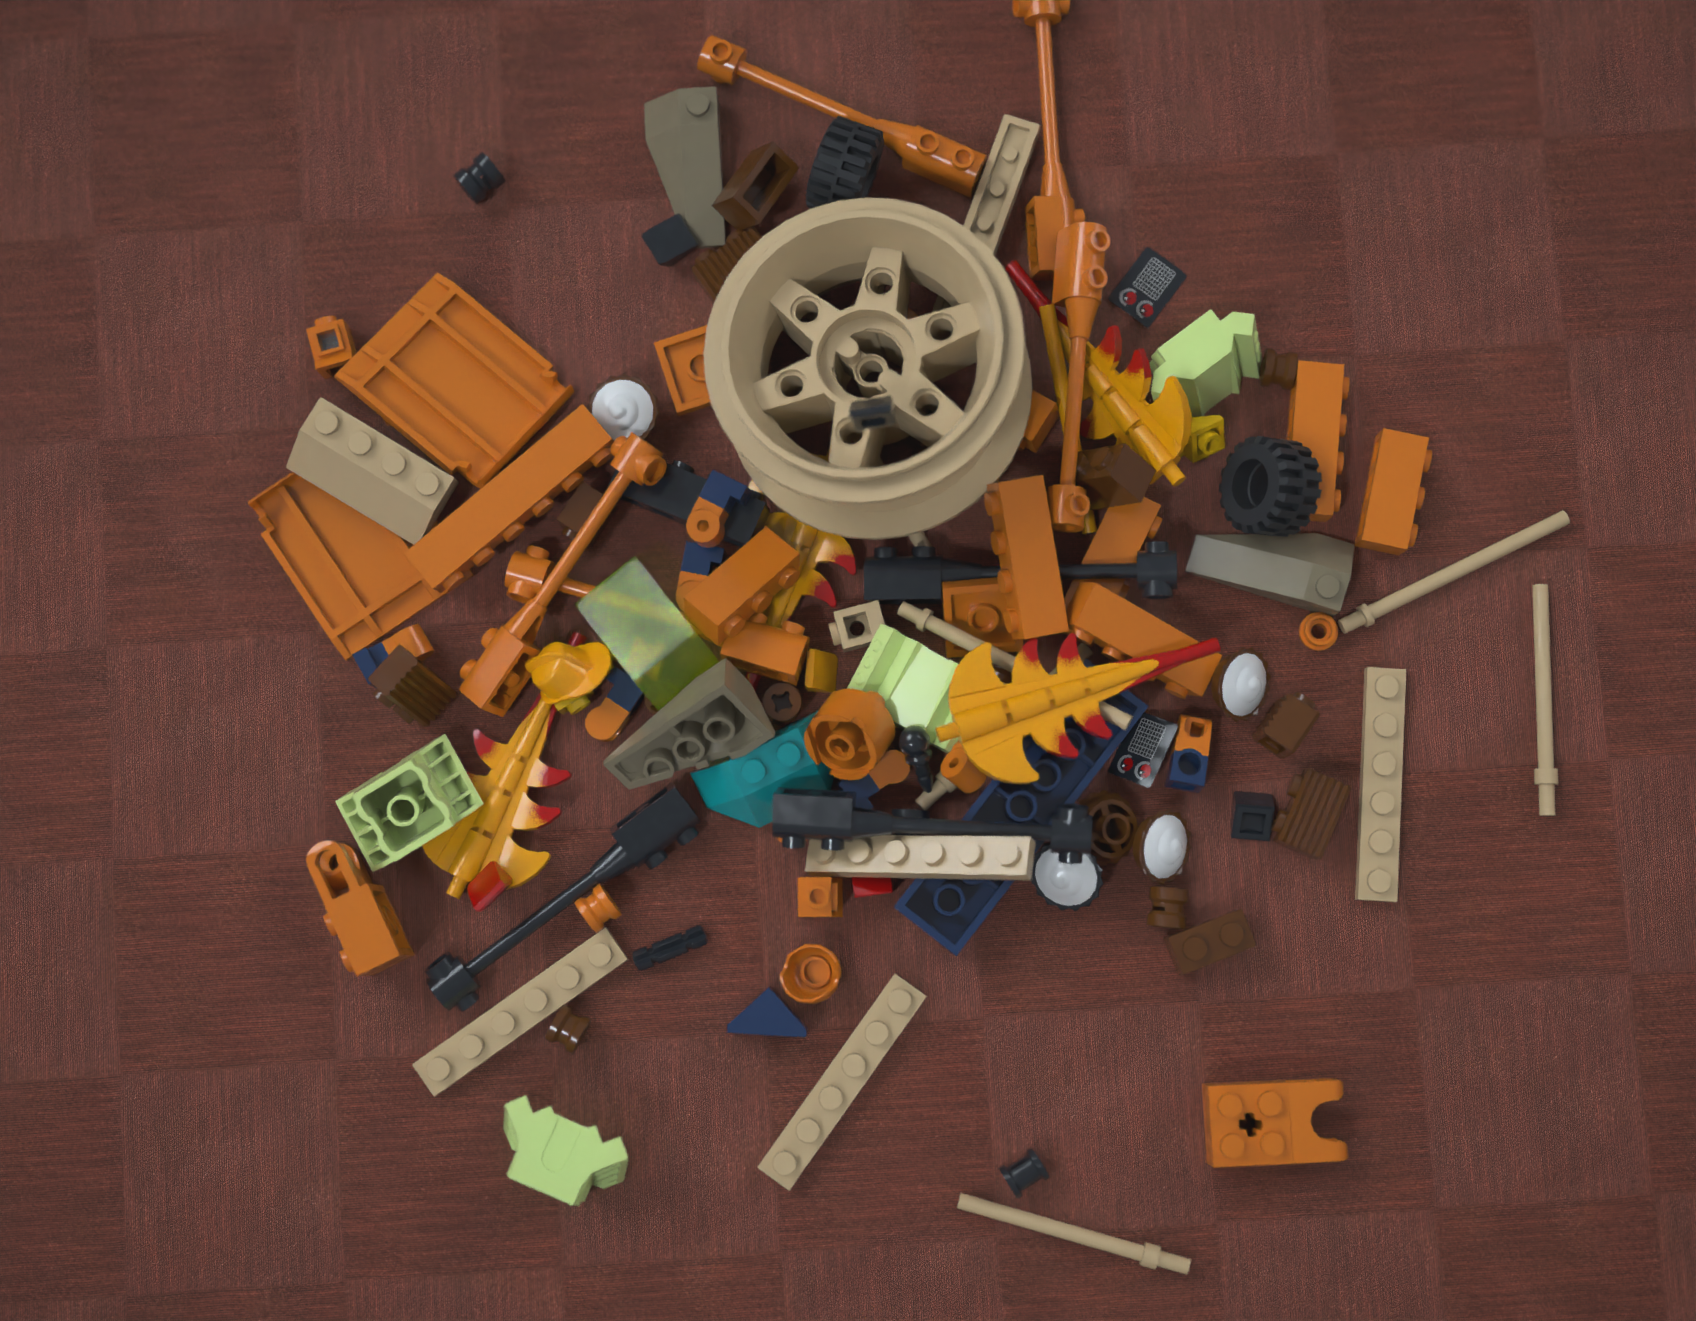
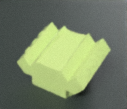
(1209, 359)
(909, 680)
(409, 803)
(560, 1154)

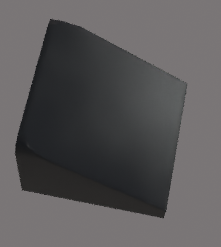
(670, 240)
(872, 413)
(1252, 816)

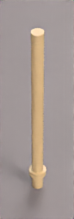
(1366, 614)
(926, 621)

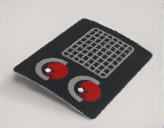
(1147, 287)
(1143, 750)

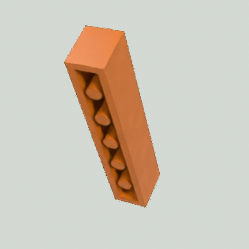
(511, 500)

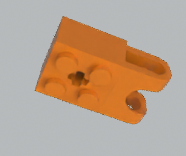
(357, 910)
(1281, 1122)

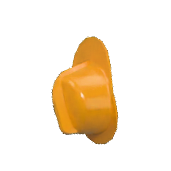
(568, 670)

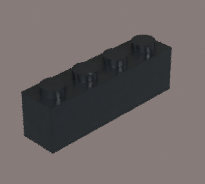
(677, 494)

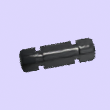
(669, 948)

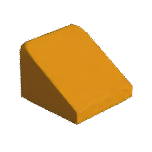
(821, 671)

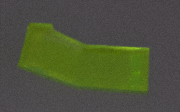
(646, 633)

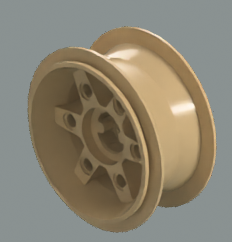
(881, 246)

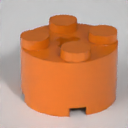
(850, 733)

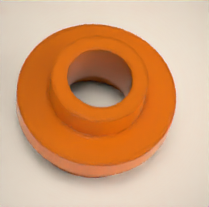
(1330, 631)

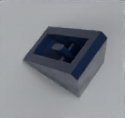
(768, 1017)

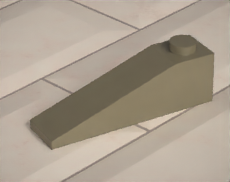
(686, 149)
(1295, 569)
(702, 723)

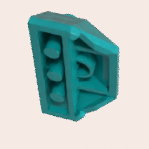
(746, 784)

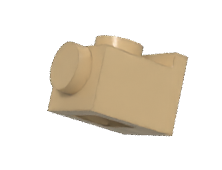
(867, 614)

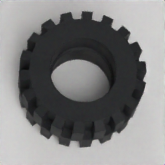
(844, 163)
(1270, 486)

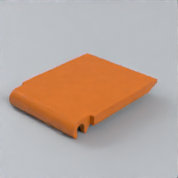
(455, 382)
(342, 563)

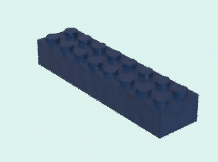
(956, 907)

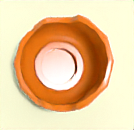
(811, 974)

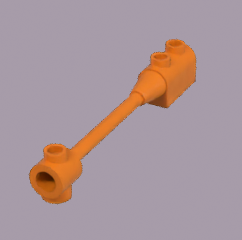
(920, 148)
(1054, 207)
(1078, 288)
(755, 649)
(501, 670)

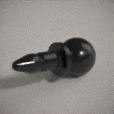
(915, 745)

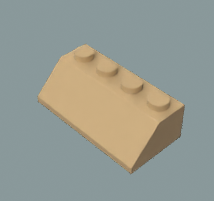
(370, 472)

